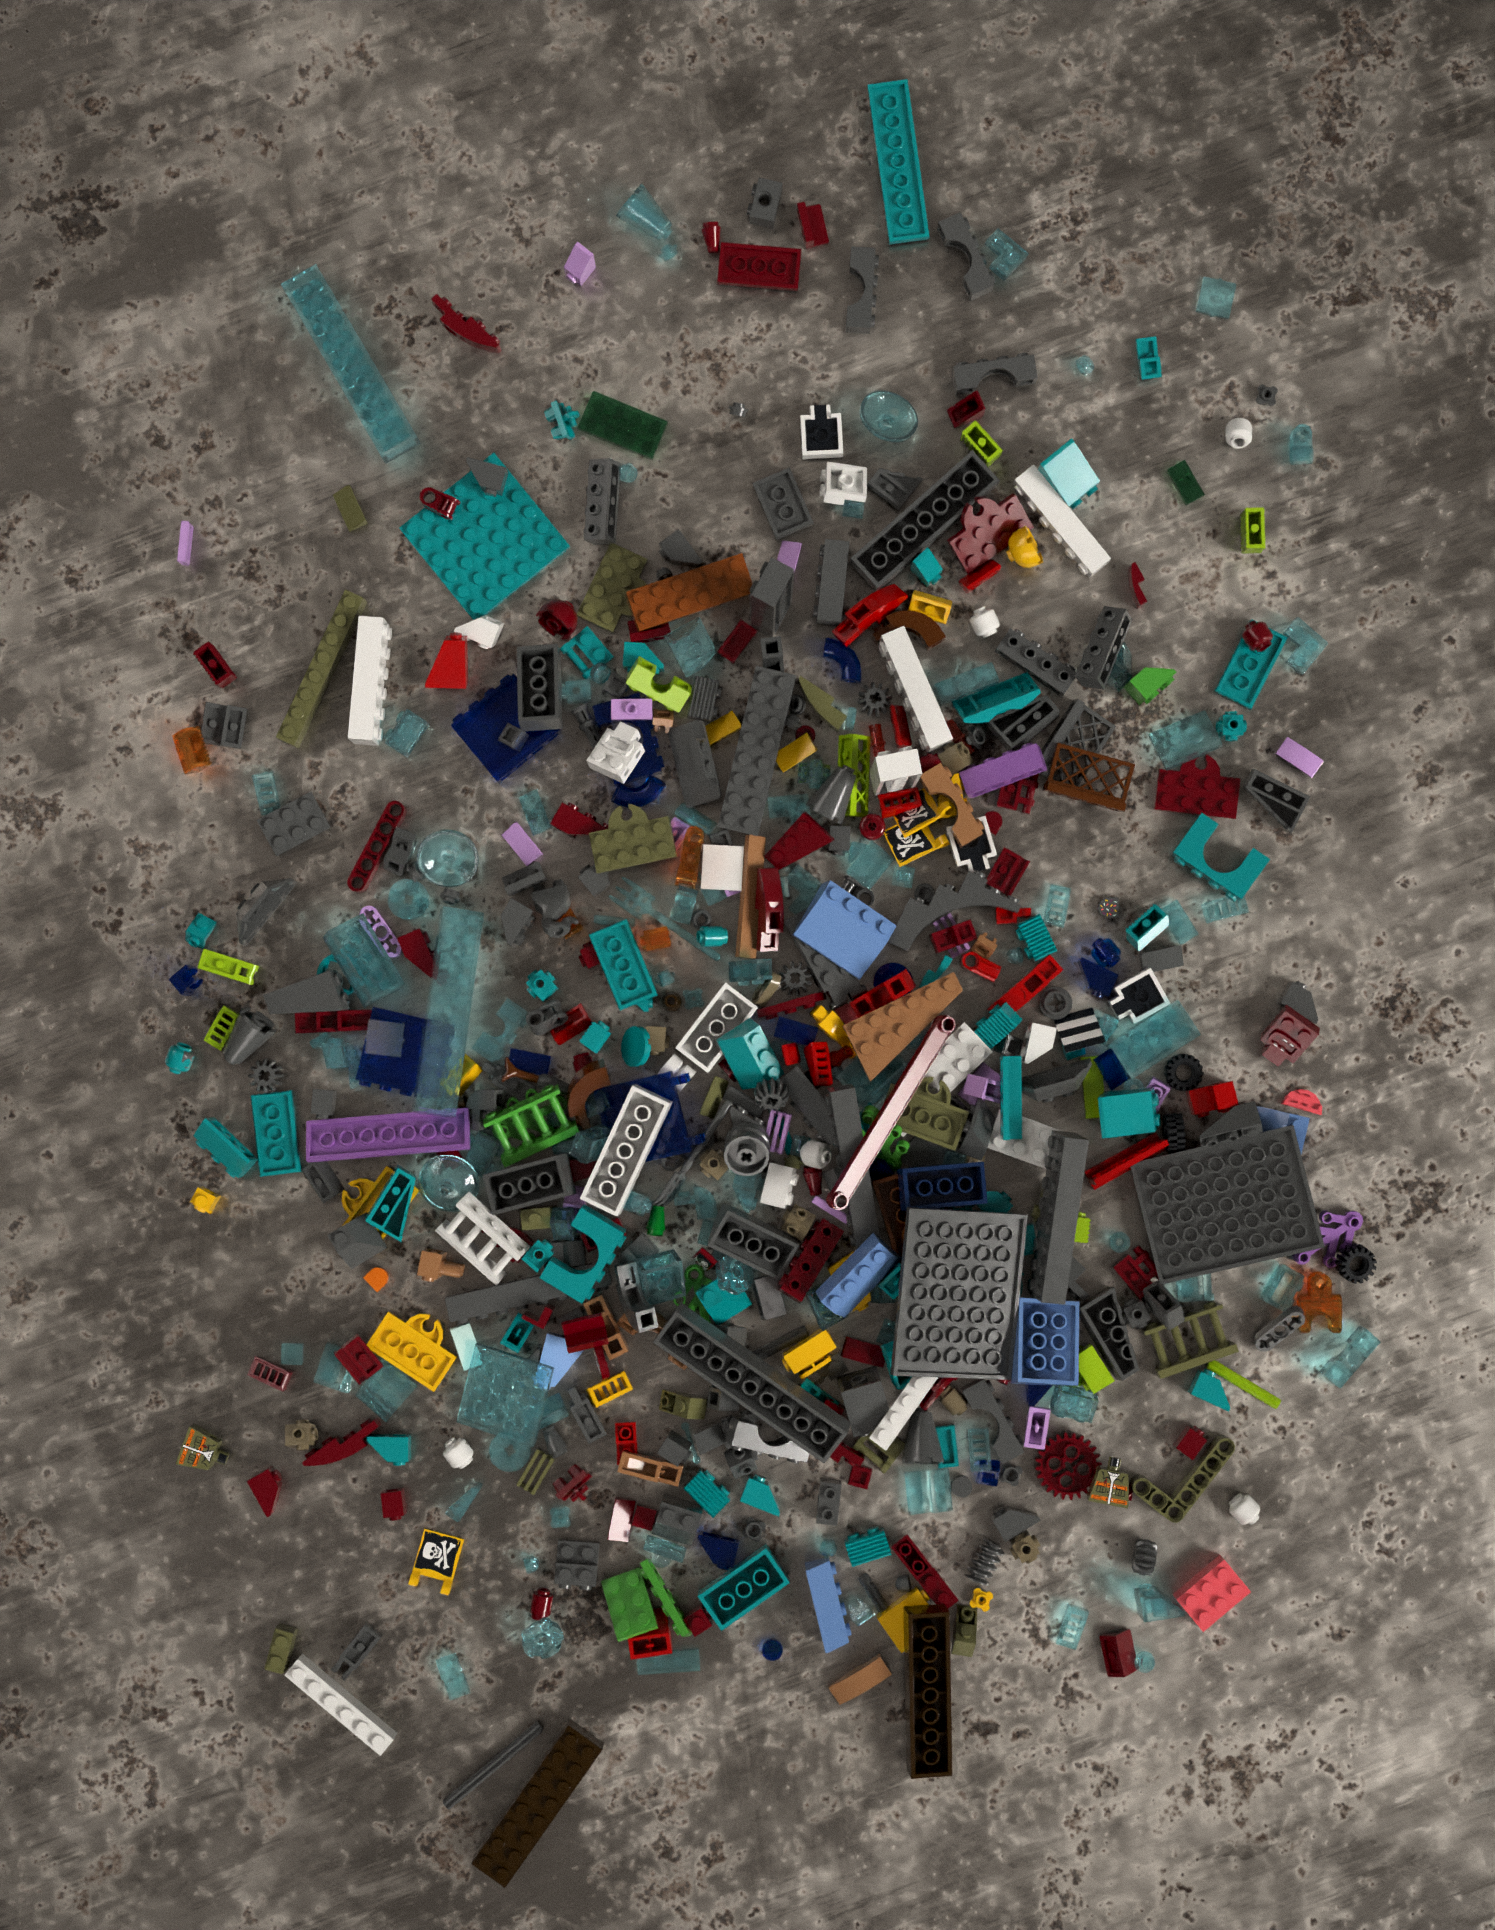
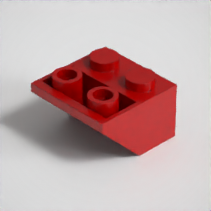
(653, 1642)

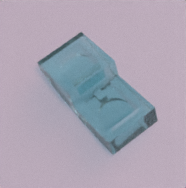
(453, 1676)

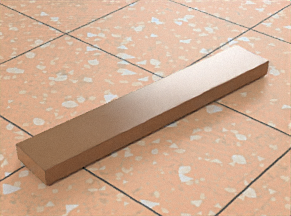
(748, 915)

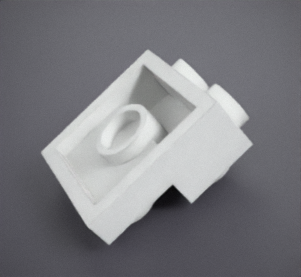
(843, 483)

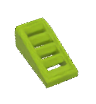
(216, 1024)

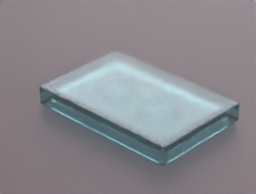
(1185, 740)

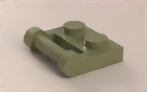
(892, 1452)

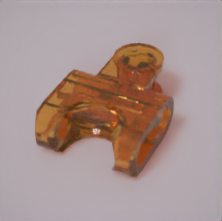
(688, 868)
(1320, 1301)

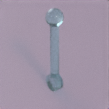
(685, 1426)

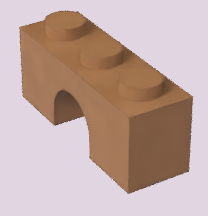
(617, 1342)

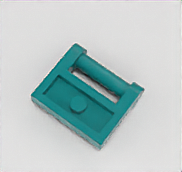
(591, 647)

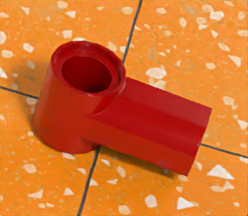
(981, 966)

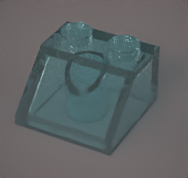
(691, 646)
(1155, 1605)

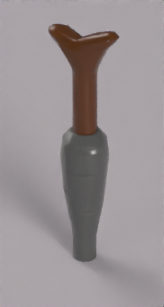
(541, 1081)

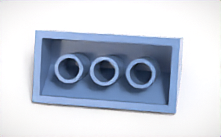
(858, 1276)
(827, 1603)

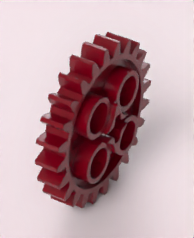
(1057, 1449)

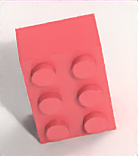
(1211, 1593)

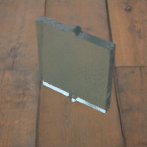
(1216, 297)

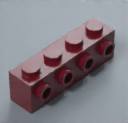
(811, 1260)

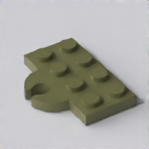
(606, 596)
(632, 841)
(932, 1116)

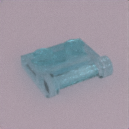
(1188, 1289)
(329, 1370)

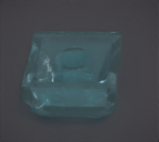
(823, 1315)

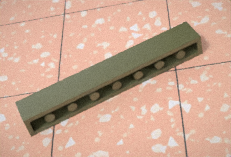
(321, 669)

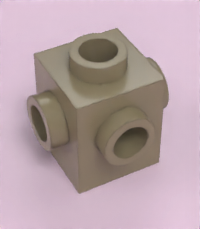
(708, 1170)
(797, 1221)
(301, 1435)
(1021, 1540)

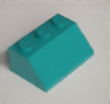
(749, 1055)
(224, 1147)

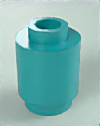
(712, 936)

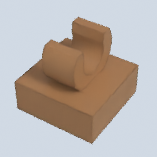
(662, 718)
(984, 946)

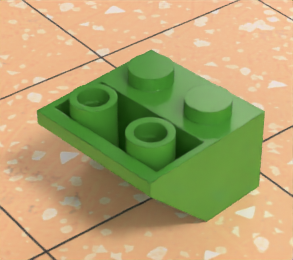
(1146, 683)

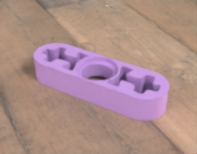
(394, 941)

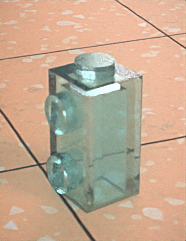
(750, 970)

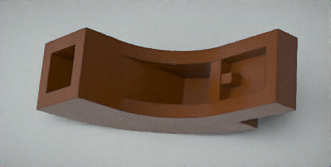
(914, 622)
(584, 1082)

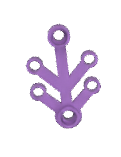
(1331, 1235)

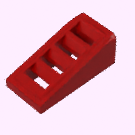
(890, 797)
(819, 1051)
(790, 1054)

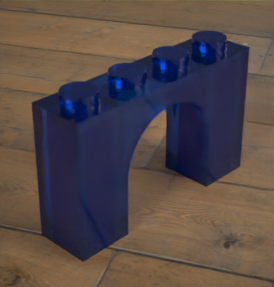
(649, 762)

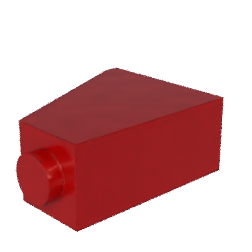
(451, 664)

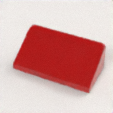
(979, 575)
(900, 726)
(577, 1022)

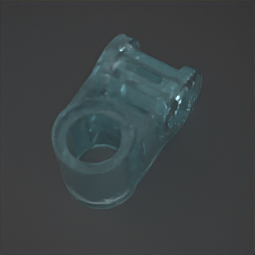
(1301, 449)

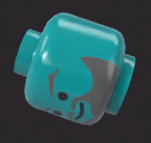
(179, 1058)

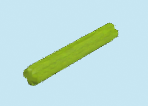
(1244, 1384)

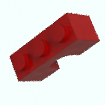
(883, 993)

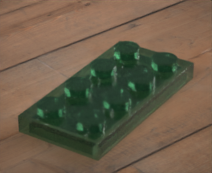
(622, 425)

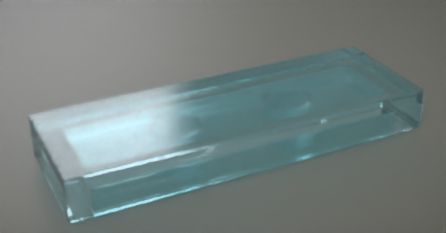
(679, 1661)

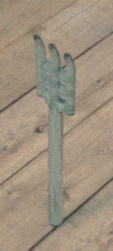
(647, 908)

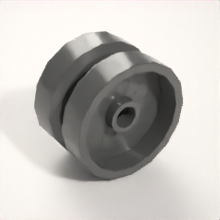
(746, 1149)

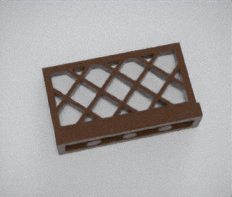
(1088, 795)

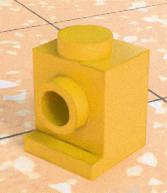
(205, 1199)

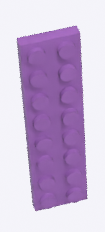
(386, 1135)

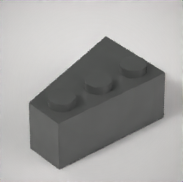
(1021, 725)
(1277, 798)

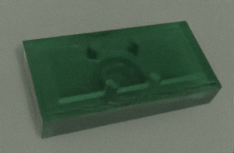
(1185, 482)

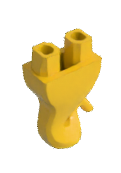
(831, 1026)

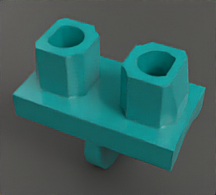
(565, 419)

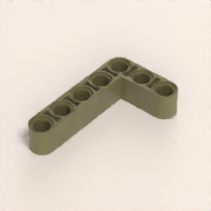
(1187, 1483)

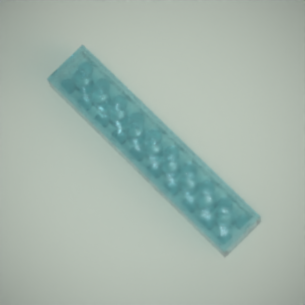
(350, 363)
(447, 1012)

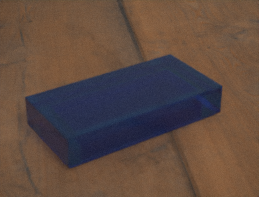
(530, 1061)
(1110, 1069)

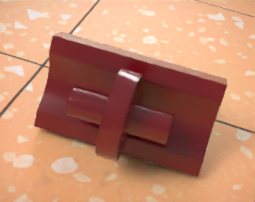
(576, 1487)

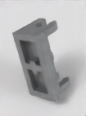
(768, 1297)

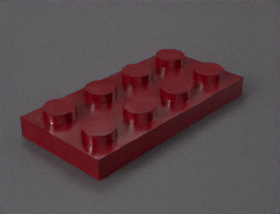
(759, 266)

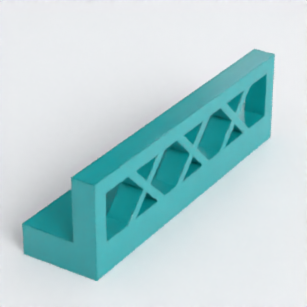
(1010, 1097)

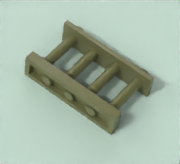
(1204, 1354)

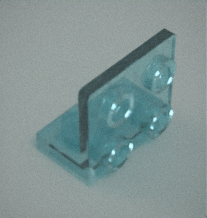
(386, 1390)

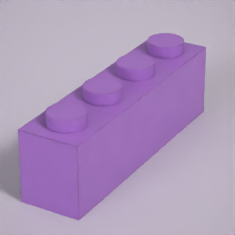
(1003, 770)

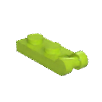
(227, 966)

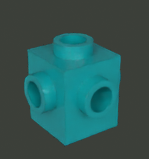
(1226, 731)
(548, 988)

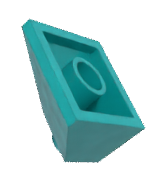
(720, 1303)

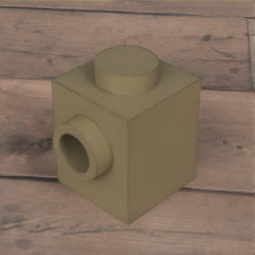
(955, 757)
(658, 1039)

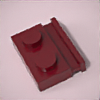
(1007, 871)
(358, 1359)

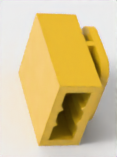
(809, 1353)

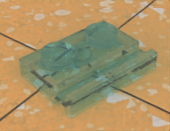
(870, 865)

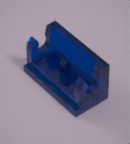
(184, 980)

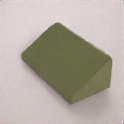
(350, 508)
(714, 1097)

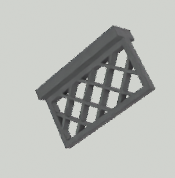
(1062, 732)

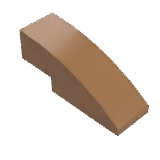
(650, 1468)
(860, 1679)

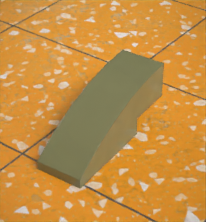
(821, 704)

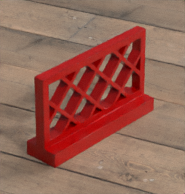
(1124, 1159)

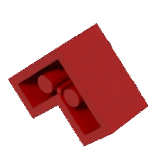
(1216, 1096)

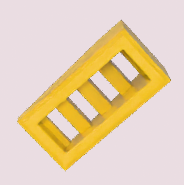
(590, 1391)

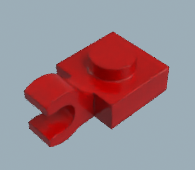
(1007, 917)

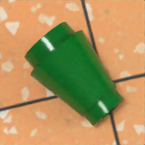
(656, 1221)

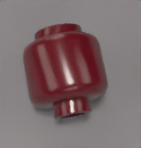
(1257, 636)
(872, 834)

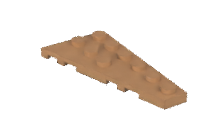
(889, 1029)

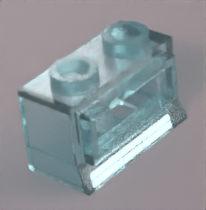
(1295, 1286)

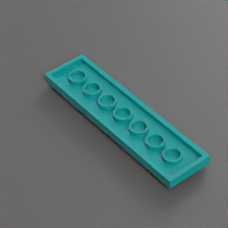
(898, 161)

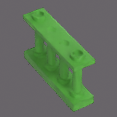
(529, 1145)

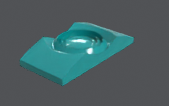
(997, 699)

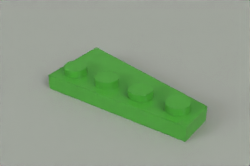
(650, 1572)

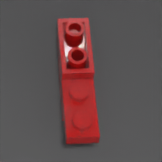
(867, 611)
(1030, 984)

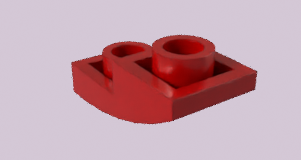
(625, 1438)

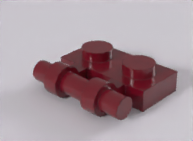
(1010, 797)
(1133, 1274)

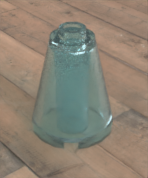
(645, 214)

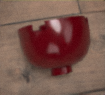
(558, 617)

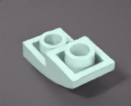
(464, 1343)

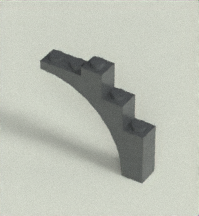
(945, 900)

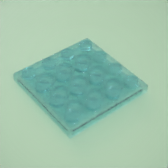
(505, 1394)

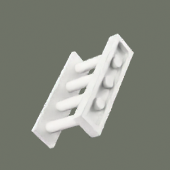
(493, 1227)

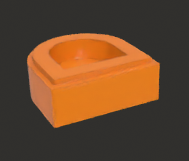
(377, 1278)

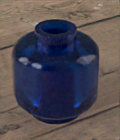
(1105, 952)

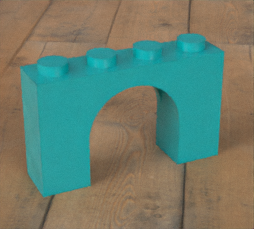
(1234, 883)
(607, 1237)

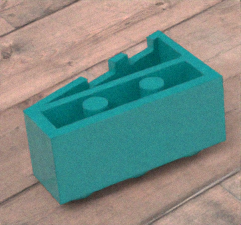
(392, 1204)

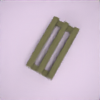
(527, 1486)

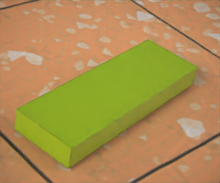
(1092, 1088)

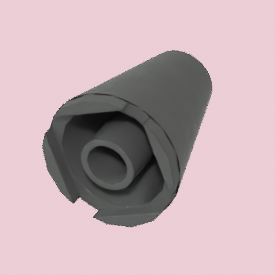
(834, 794)
(247, 1035)
(922, 1440)

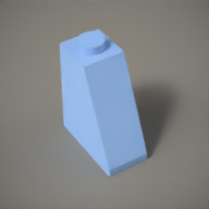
(557, 1356)

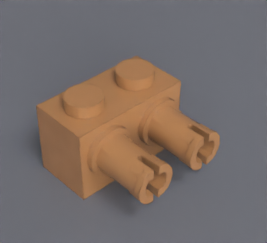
(435, 1265)

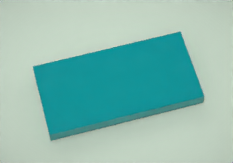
(1248, 671)
(623, 964)
(276, 1133)

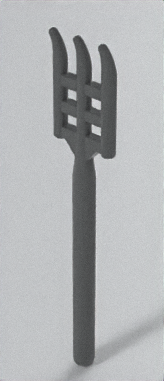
(679, 1178)

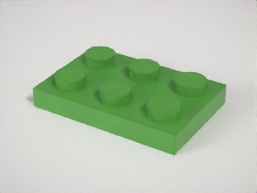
(629, 1604)

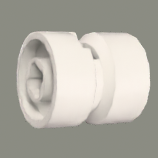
(675, 1065)

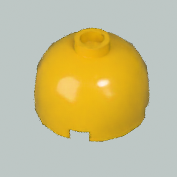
(1024, 549)

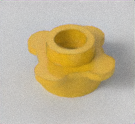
(975, 1602)

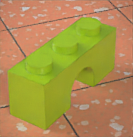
(670, 695)

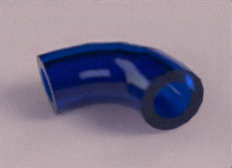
(846, 659)
(639, 795)

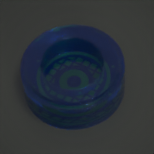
(772, 1649)

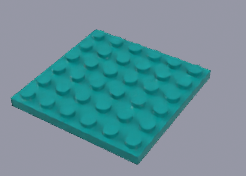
(488, 545)

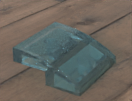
(928, 1491)

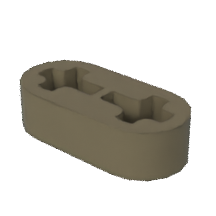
(765, 991)

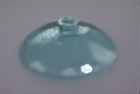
(888, 416)
(443, 868)
(448, 1173)

